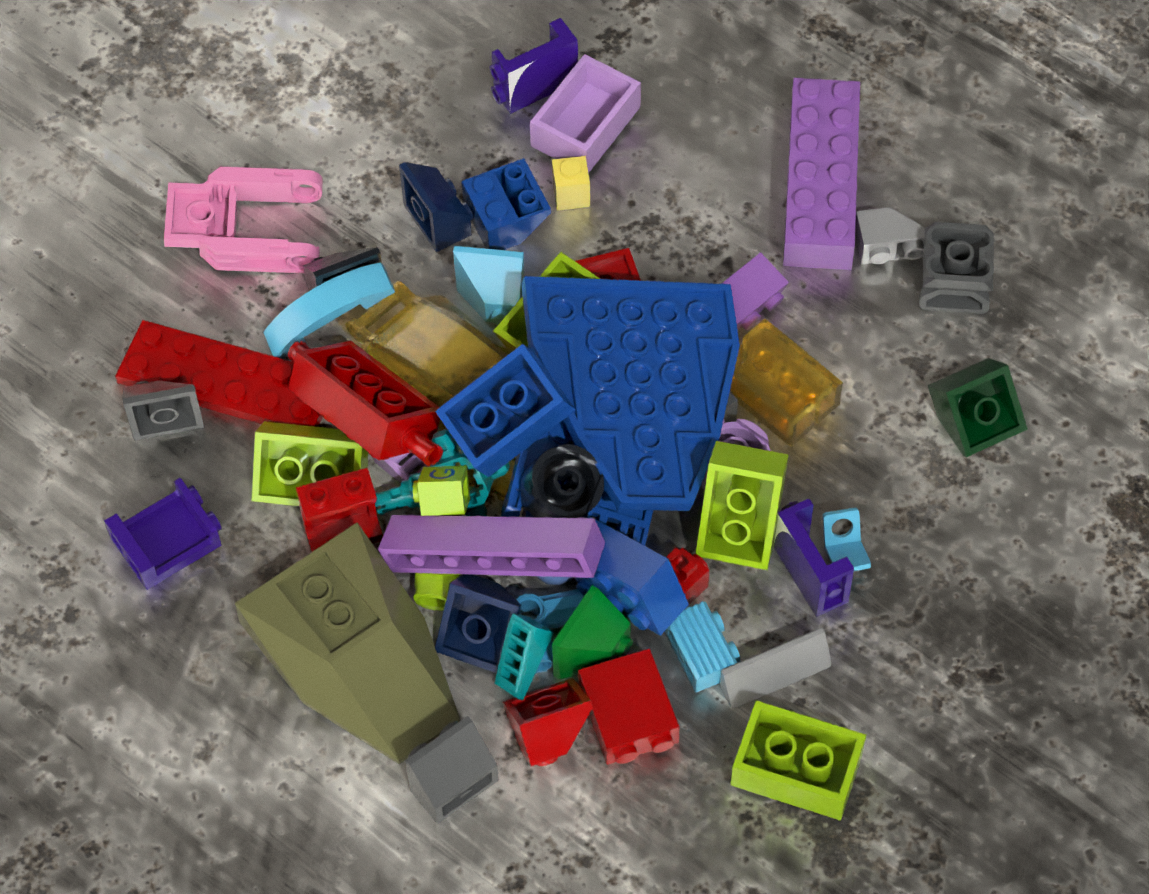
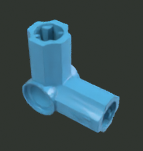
(552, 613)

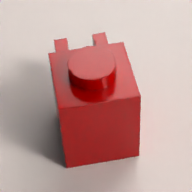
(690, 571)

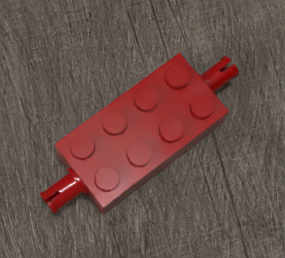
(365, 400)

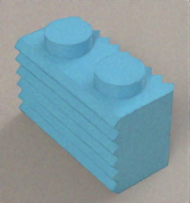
(701, 645)

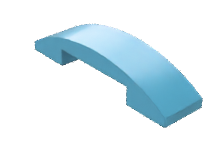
(325, 303)

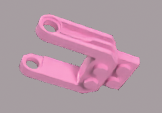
(207, 217)

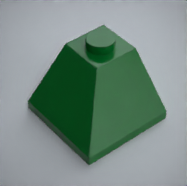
(590, 636)

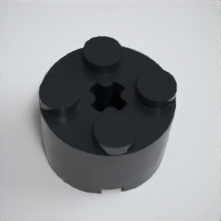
(580, 479)

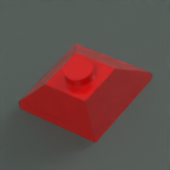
(548, 720)

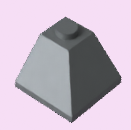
(161, 408)

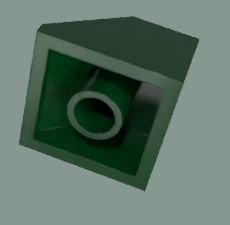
(978, 406)

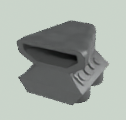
(957, 267)

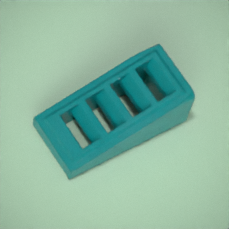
(520, 634)

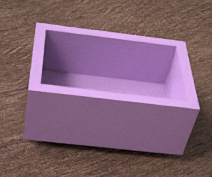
(585, 112)

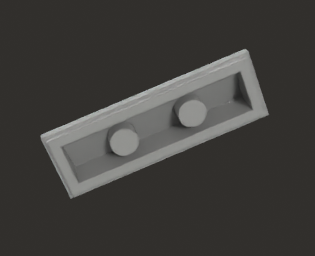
(775, 668)

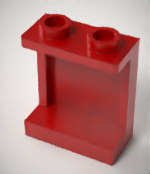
(336, 505)

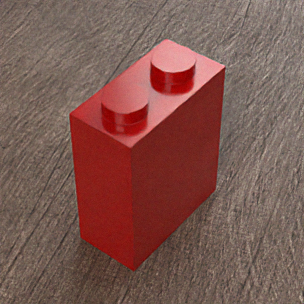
(629, 707)

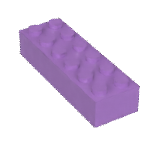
(822, 174)

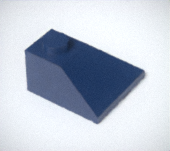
(475, 621)

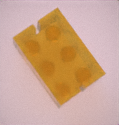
(783, 383)

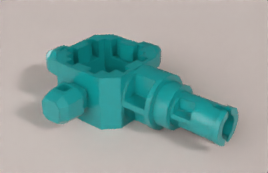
(452, 454)

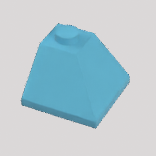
(489, 280)

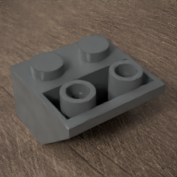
(451, 769)

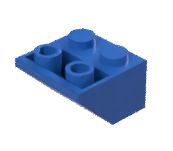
(505, 204)

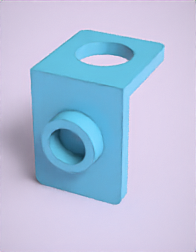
(847, 544)

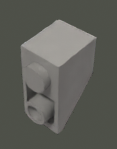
(887, 236)

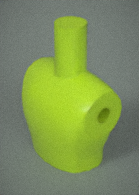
(432, 589)

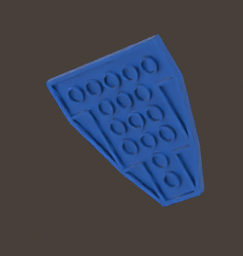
(645, 375)

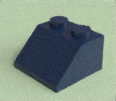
(434, 205)

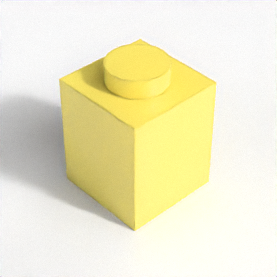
(571, 183)

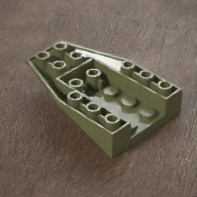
(353, 645)

